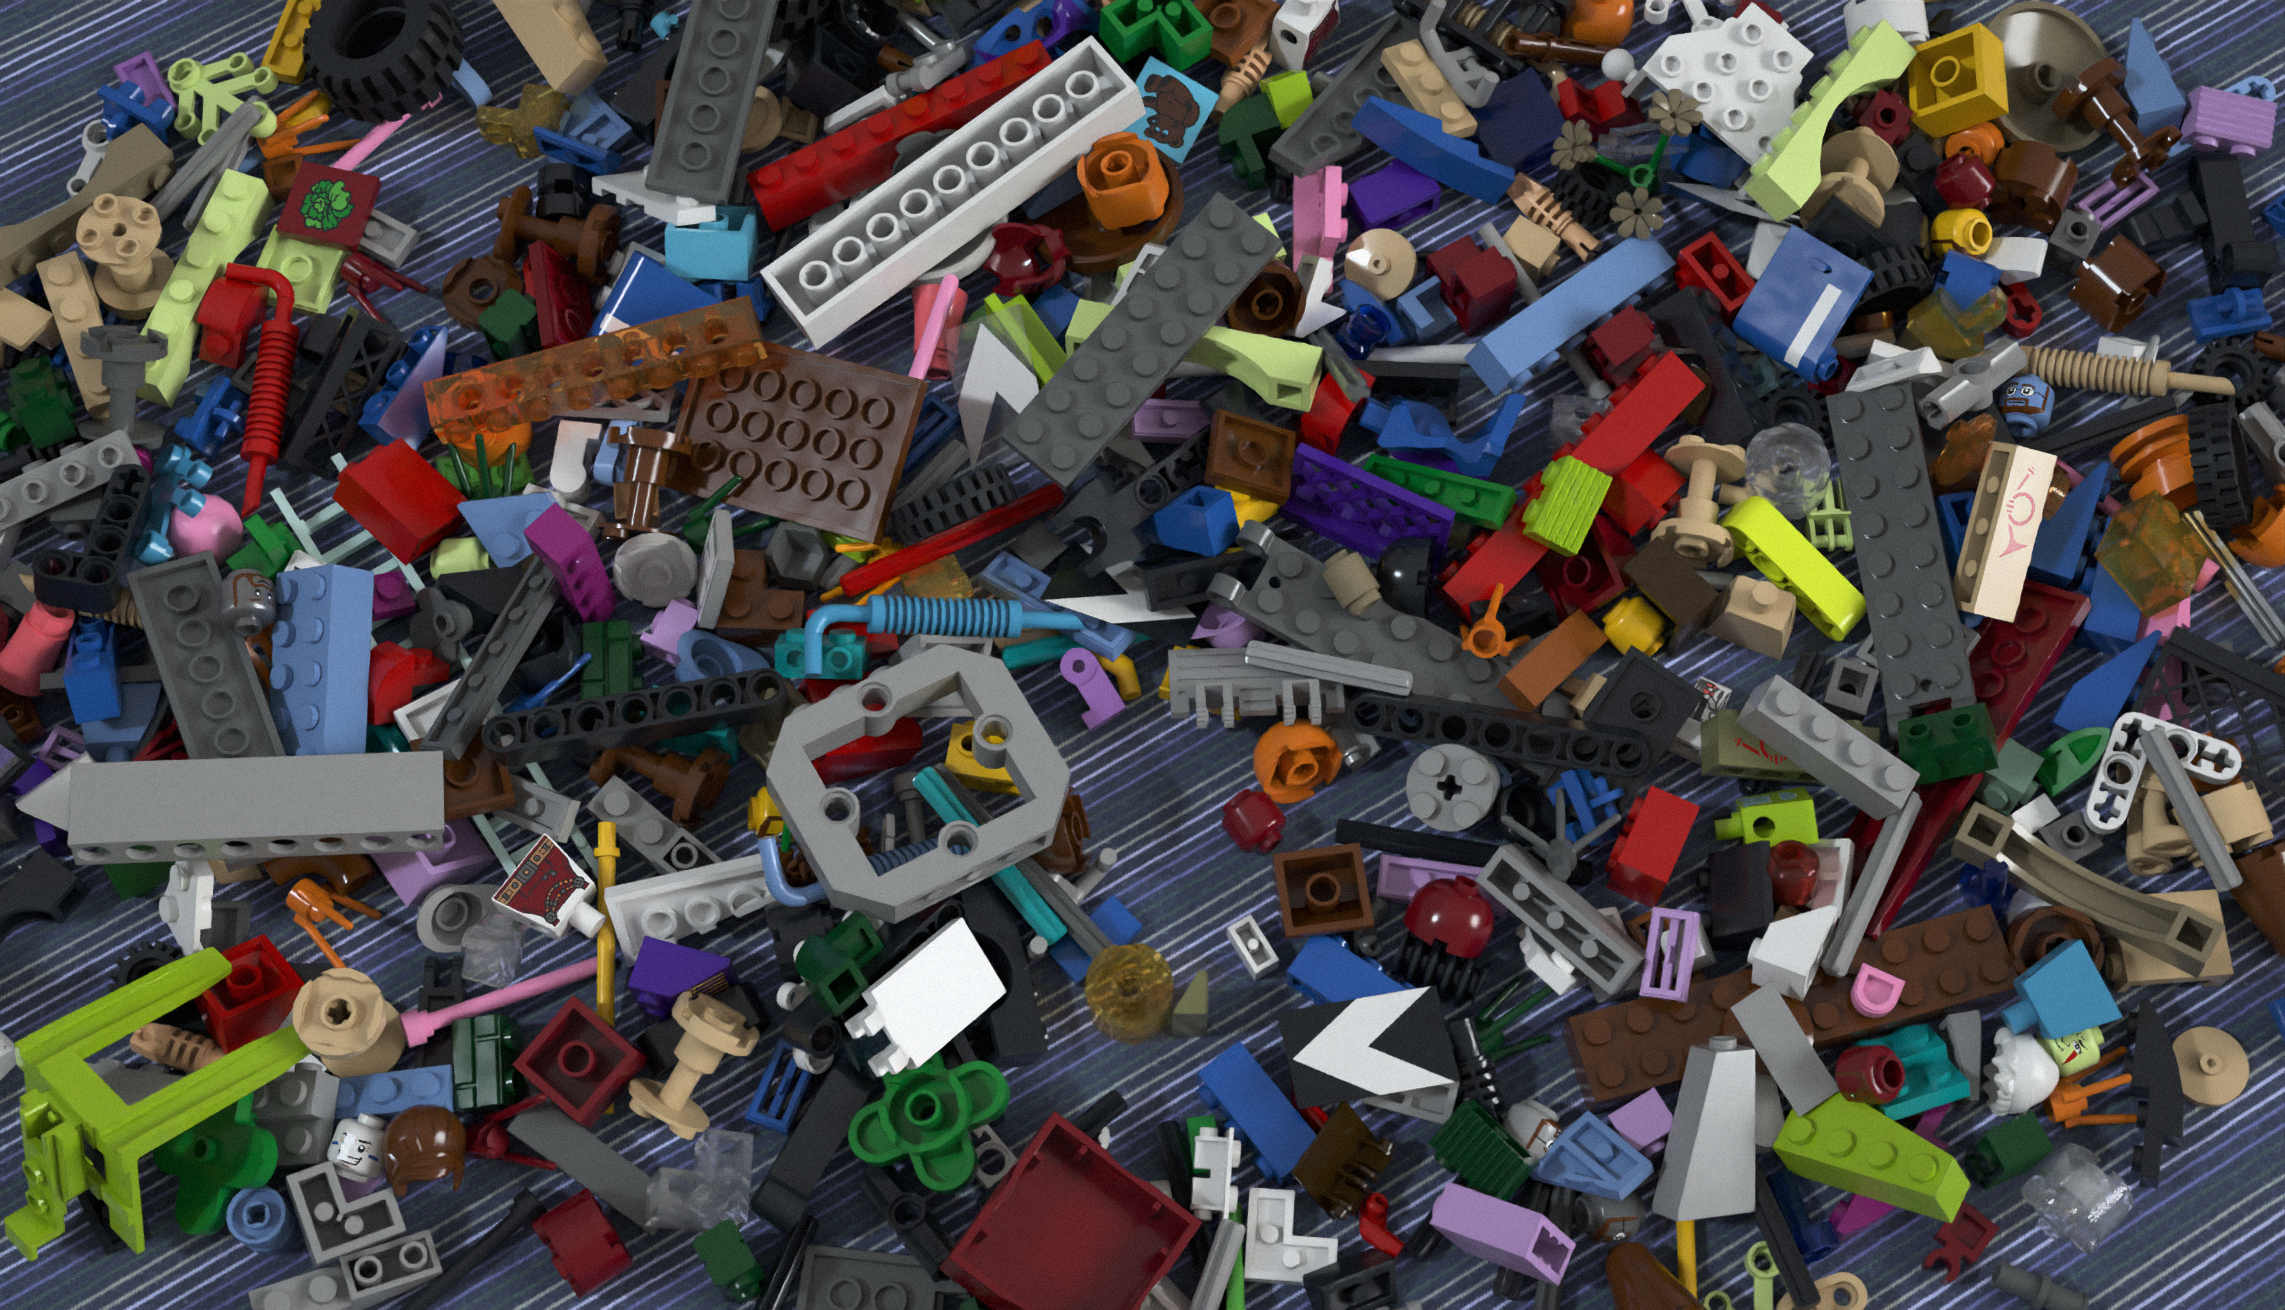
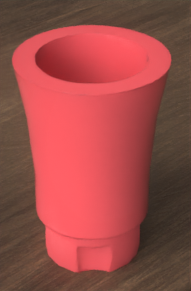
(923, 301)
(34, 648)

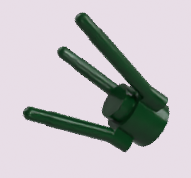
(485, 490)
(698, 527)
(1490, 1030)

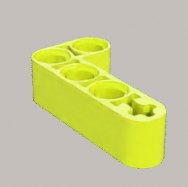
(1794, 566)

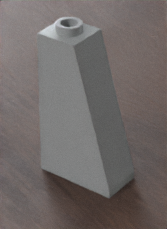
(1712, 1136)

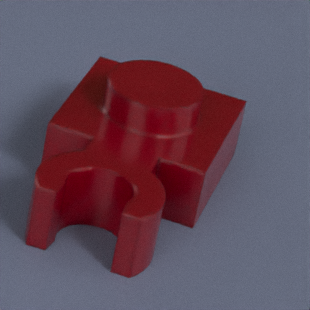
(1961, 1240)

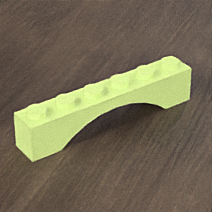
(1792, 169)
(225, 228)
(1276, 368)

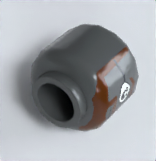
(1607, 1218)

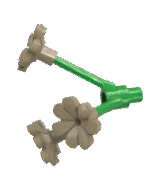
(1635, 211)

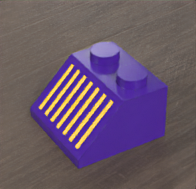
(669, 969)

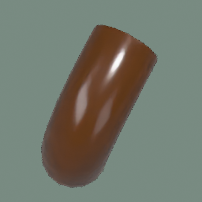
(345, 871)

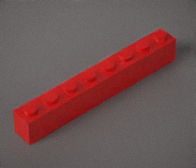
(867, 150)
(1607, 443)

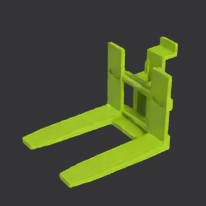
(71, 1092)

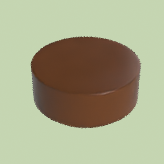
(1872, 322)

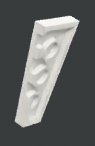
(685, 902)

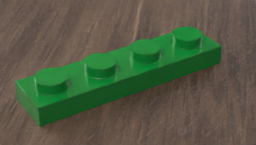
(1472, 498)

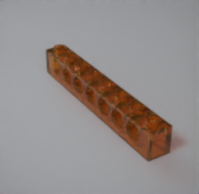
(575, 362)

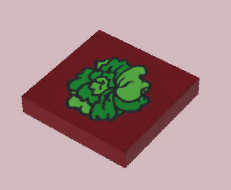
(328, 206)

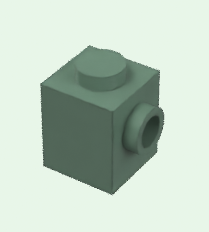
(2012, 780)

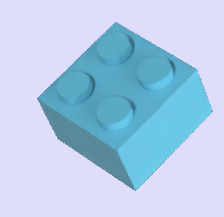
(715, 248)

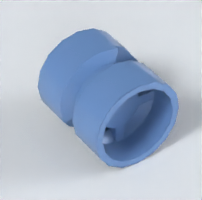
(263, 1221)

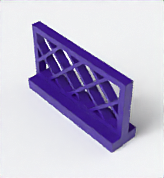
(1347, 517)

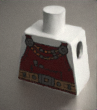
(1310, 23)
(550, 893)

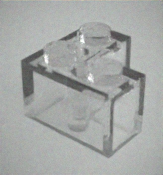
(709, 1193)

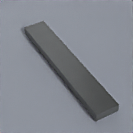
(493, 663)

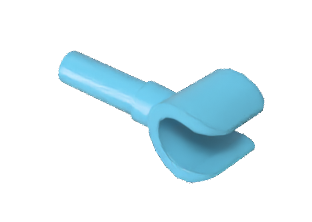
(664, 24)

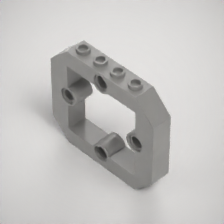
(902, 689)

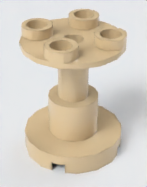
(1858, 170)
(123, 240)
(1695, 528)
(348, 1023)
(709, 1034)

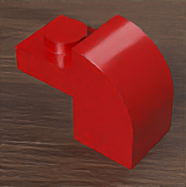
(1600, 107)
(227, 316)
(1329, 415)
(393, 676)

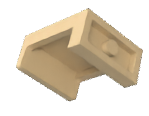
(2134, 967)

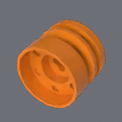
(2158, 460)

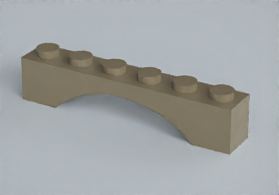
(131, 168)
(2146, 922)

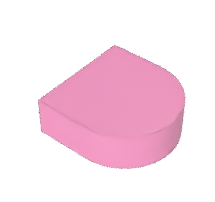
(1875, 991)

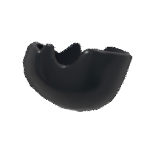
(1527, 806)

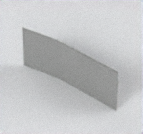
(1784, 1048)

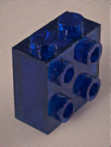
(1518, 123)

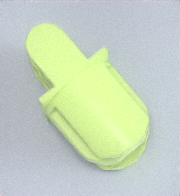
(1830, 518)

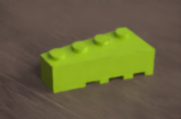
(1872, 1157)

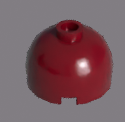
(1453, 914)

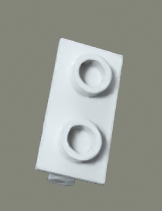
(1219, 1157)

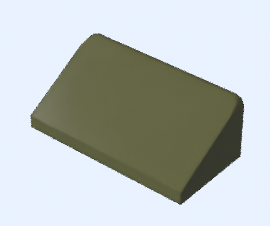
(1191, 1012)

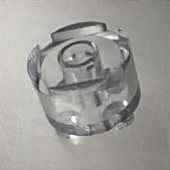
(1785, 447)
(2078, 1198)

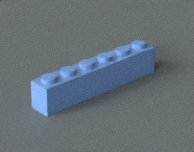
(1569, 312)

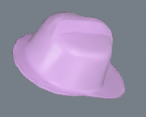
(1226, 629)

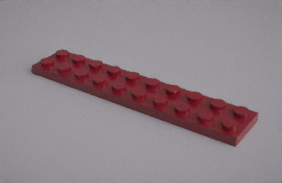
(2006, 675)

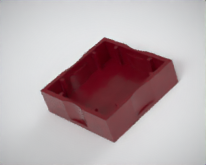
(1069, 1231)

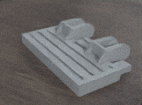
(1225, 681)

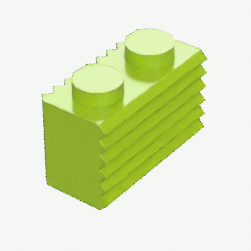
(1566, 505)

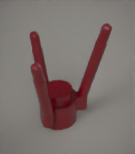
(368, 277)
(491, 1140)

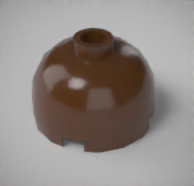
(1066, 852)

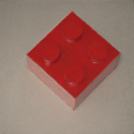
(1649, 845)

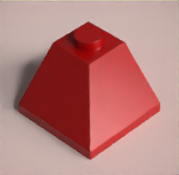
(250, 998)

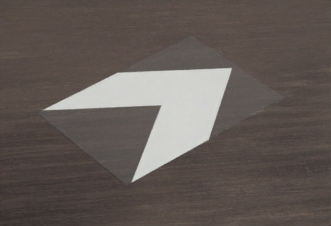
(991, 382)

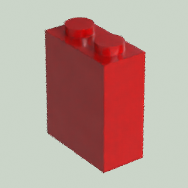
(400, 500)

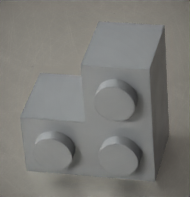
(338, 1227)

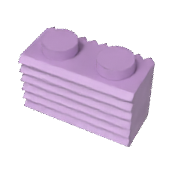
(2228, 123)

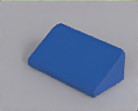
(576, 151)

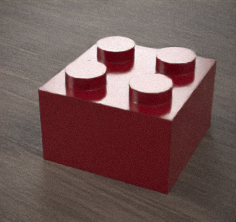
(581, 1062)

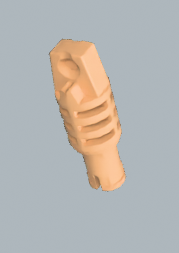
(1242, 79)
(1539, 206)
(175, 1047)

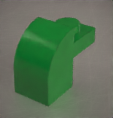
(269, 551)

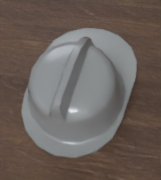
(449, 913)

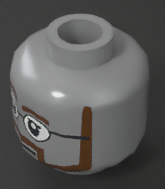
(1533, 1126)

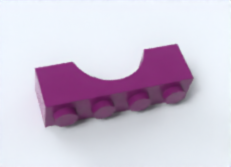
(575, 564)

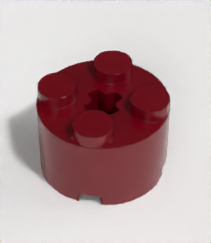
(583, 1243)

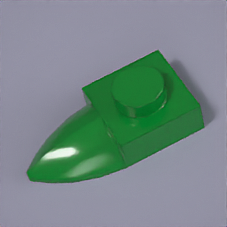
(2071, 759)

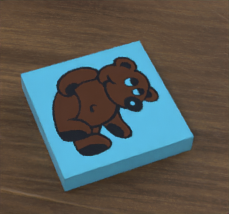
(1173, 107)

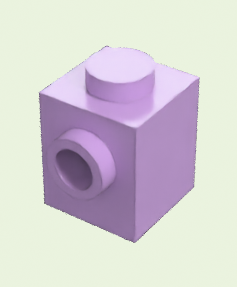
(1644, 1124)

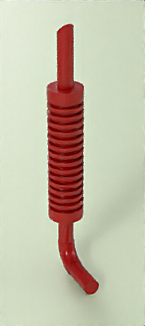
(270, 382)

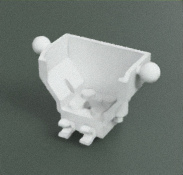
(1738, 73)

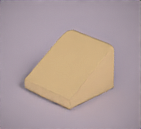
(799, 124)

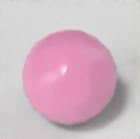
(213, 528)

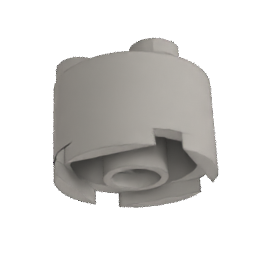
(1433, 800)

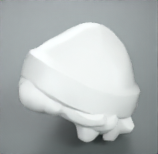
(2019, 1073)

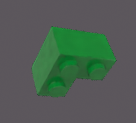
(1170, 25)

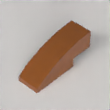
(1552, 661)

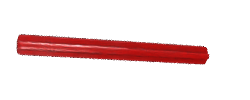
(951, 540)

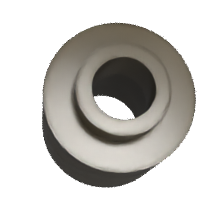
(1351, 582)

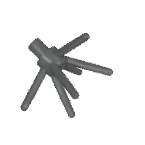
(1561, 852)

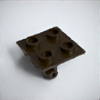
(1339, 1162)

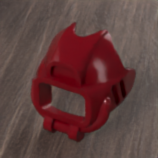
(1015, 260)

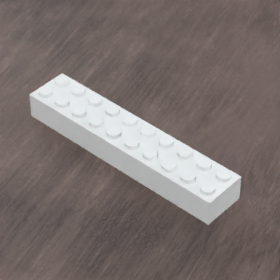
(953, 192)

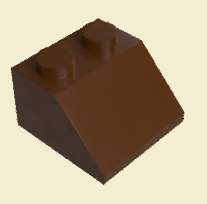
(1321, 891)

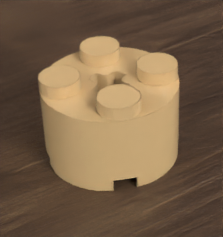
(2237, 818)

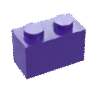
(1392, 197)

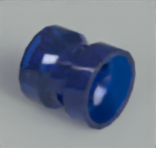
(1366, 327)

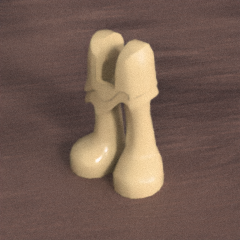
(2149, 833)

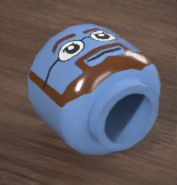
(2026, 405)

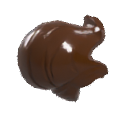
(423, 1146)

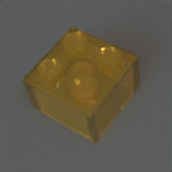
(2152, 553)

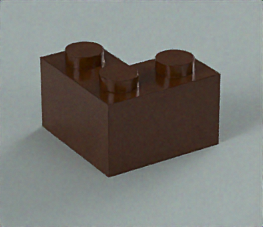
(751, 611)

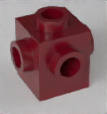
(1890, 107)

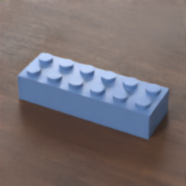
(321, 659)

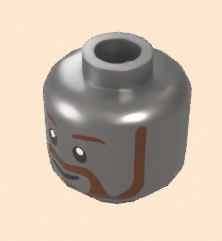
(246, 602)

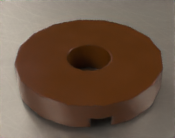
(469, 276)

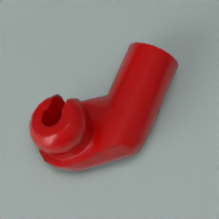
(1373, 1225)

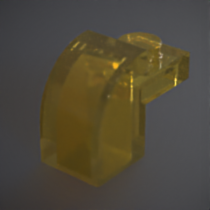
(537, 107)
(1954, 331)

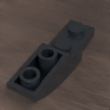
(2158, 1079)

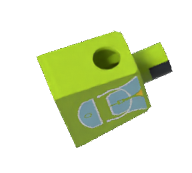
(1788, 813)

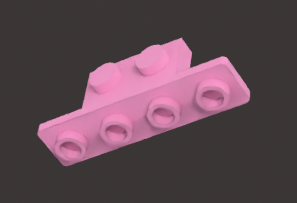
(1317, 215)

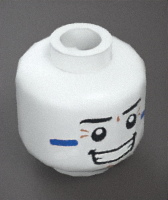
(358, 1148)

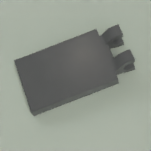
(869, 1281)

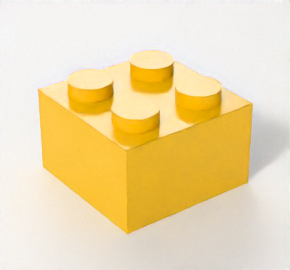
(1957, 81)

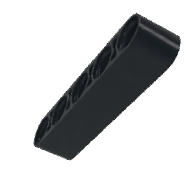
(823, 1034)

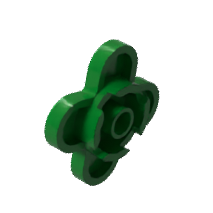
(943, 1143)
(216, 1163)

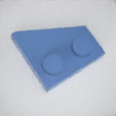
(594, 122)
(501, 524)
(1593, 1161)

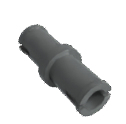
(2036, 1289)

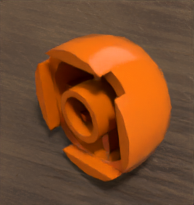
(1600, 21)
(2264, 539)
(1294, 760)

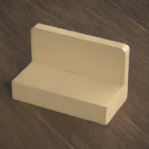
(26, 322)

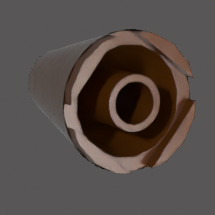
(2263, 891)
(1643, 1282)

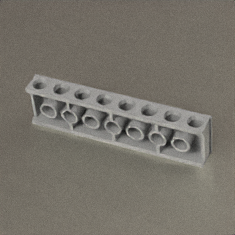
(255, 804)

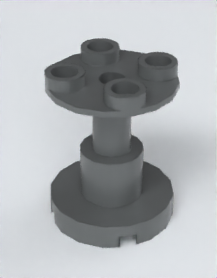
(123, 371)

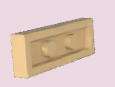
(1427, 87)

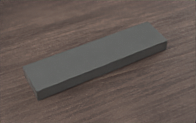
(585, 1160)

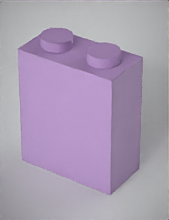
(1502, 1233)

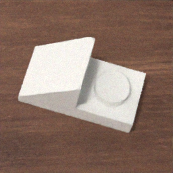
(1316, 279)

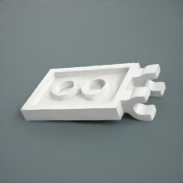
(927, 998)

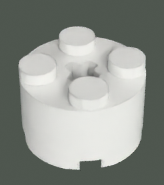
(1905, 16)

